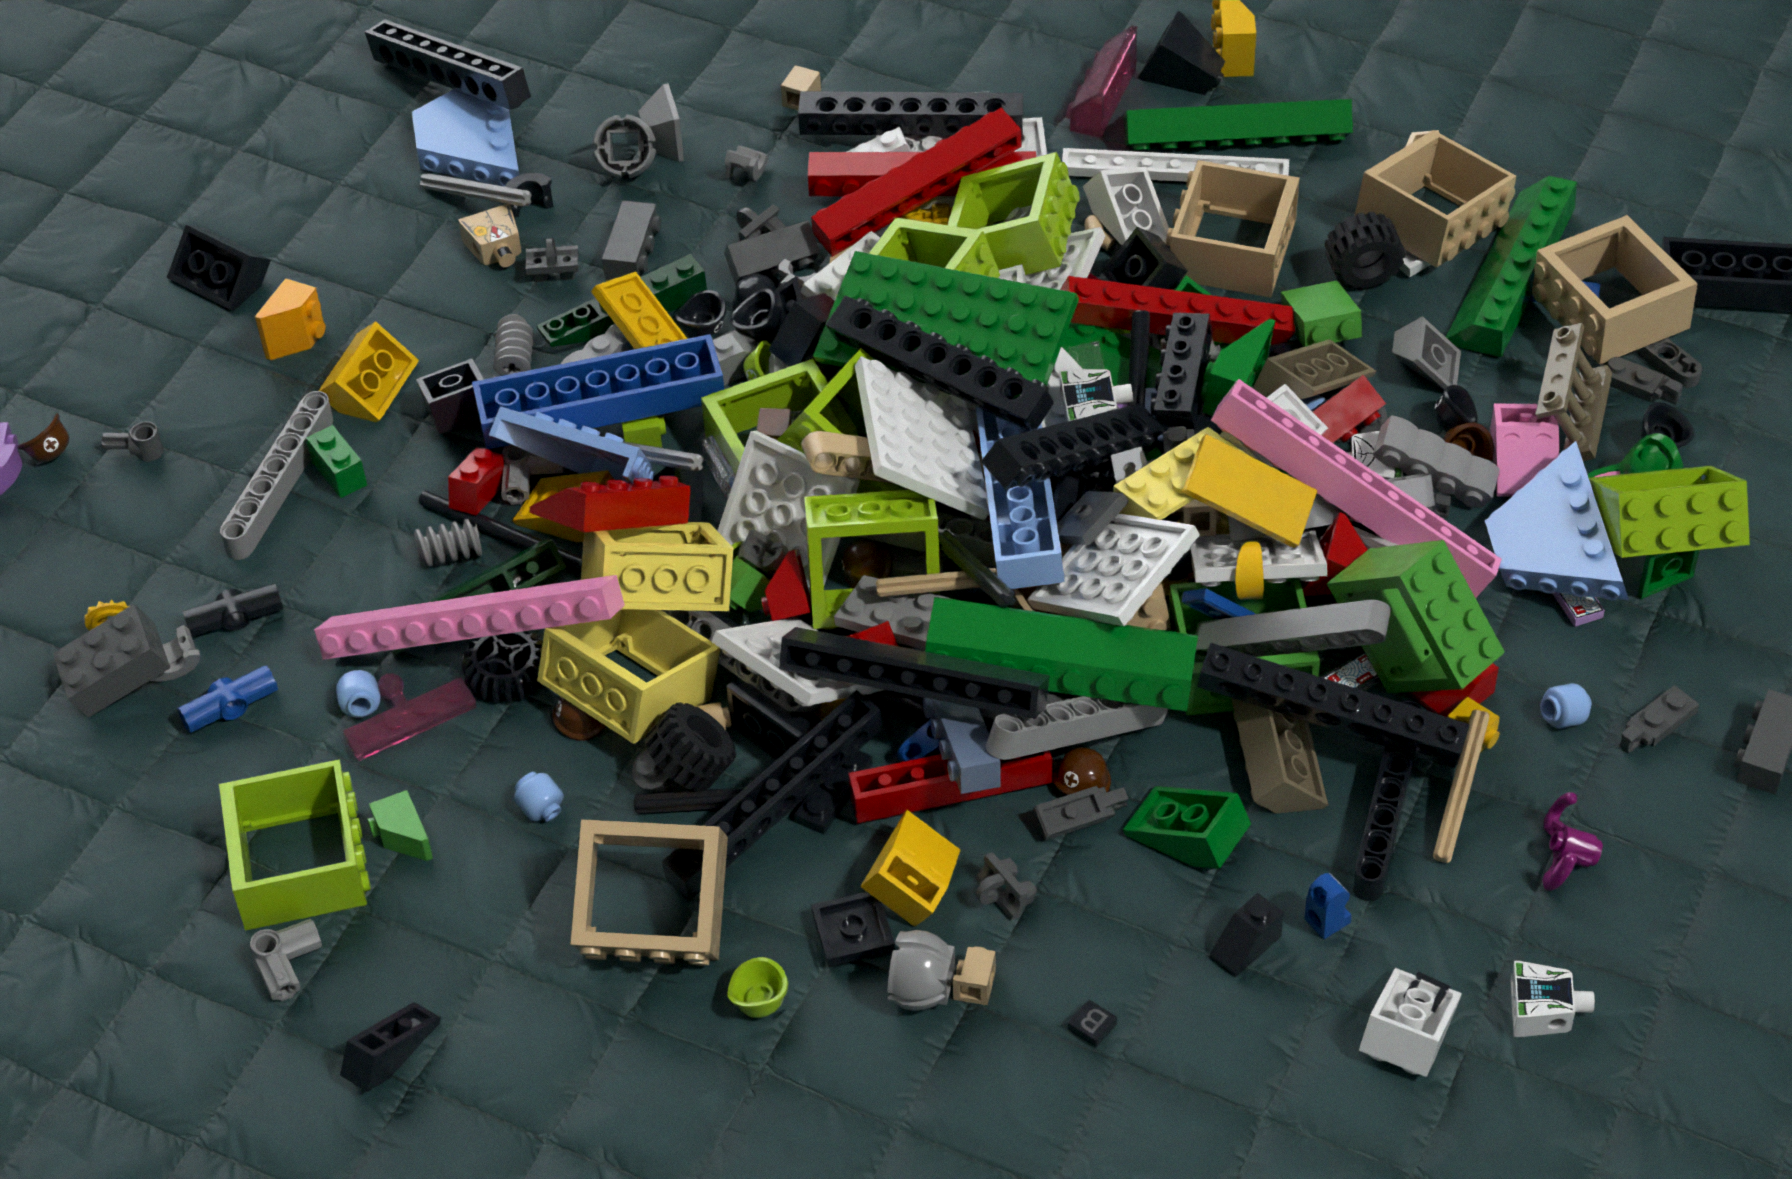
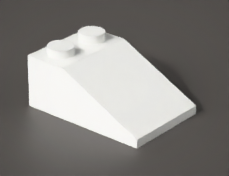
(1126, 201)
(1407, 1029)

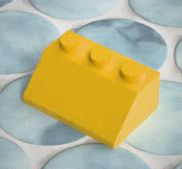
(369, 374)

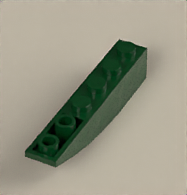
(669, 284)
(512, 574)

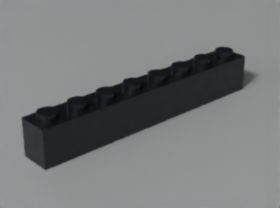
(914, 672)

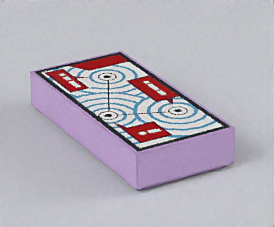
(1580, 609)

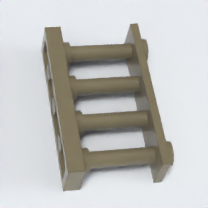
(1590, 390)

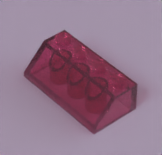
(1104, 84)

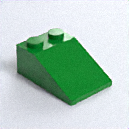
(1237, 361)
(1190, 824)

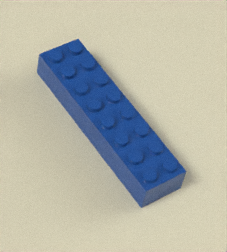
(607, 386)

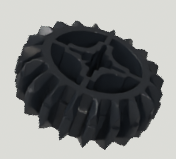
(503, 665)

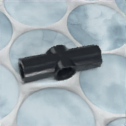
(233, 609)

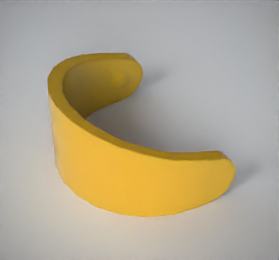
(1249, 572)

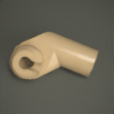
(1093, 222)

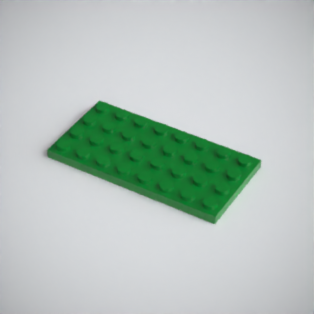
(989, 315)

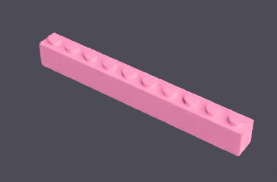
(1346, 481)
(470, 617)

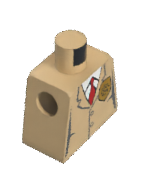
(492, 235)

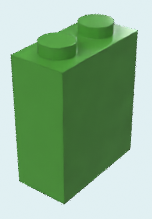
(1323, 313)

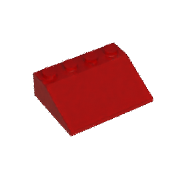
(618, 504)

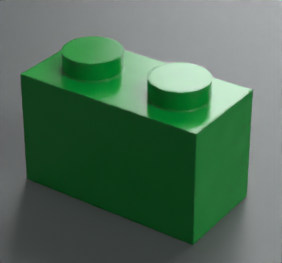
(336, 461)

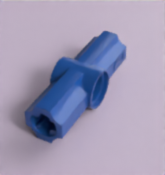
(227, 699)

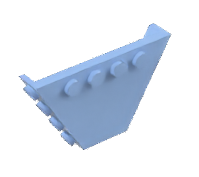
(466, 139)
(569, 447)
(1555, 535)

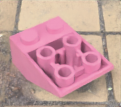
(1521, 445)

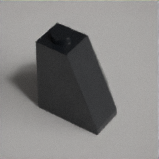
(1183, 59)

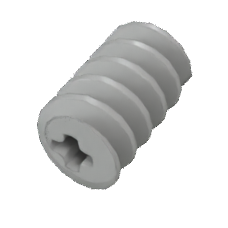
(513, 345)
(448, 542)

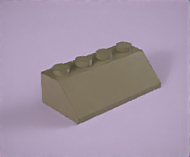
(1311, 370)
(1279, 759)

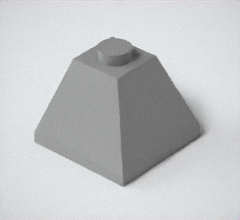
(664, 121)
(731, 351)
(1427, 353)

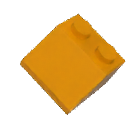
(290, 320)

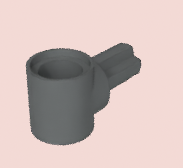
(141, 441)

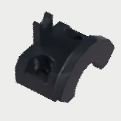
(537, 185)

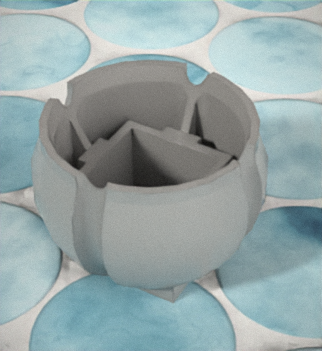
(604, 146)
(920, 971)

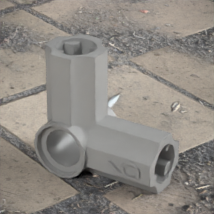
(518, 469)
(284, 945)

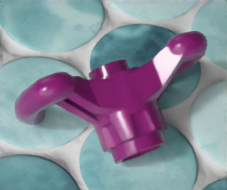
(1568, 844)

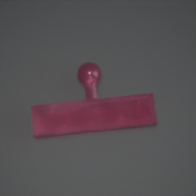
(407, 717)

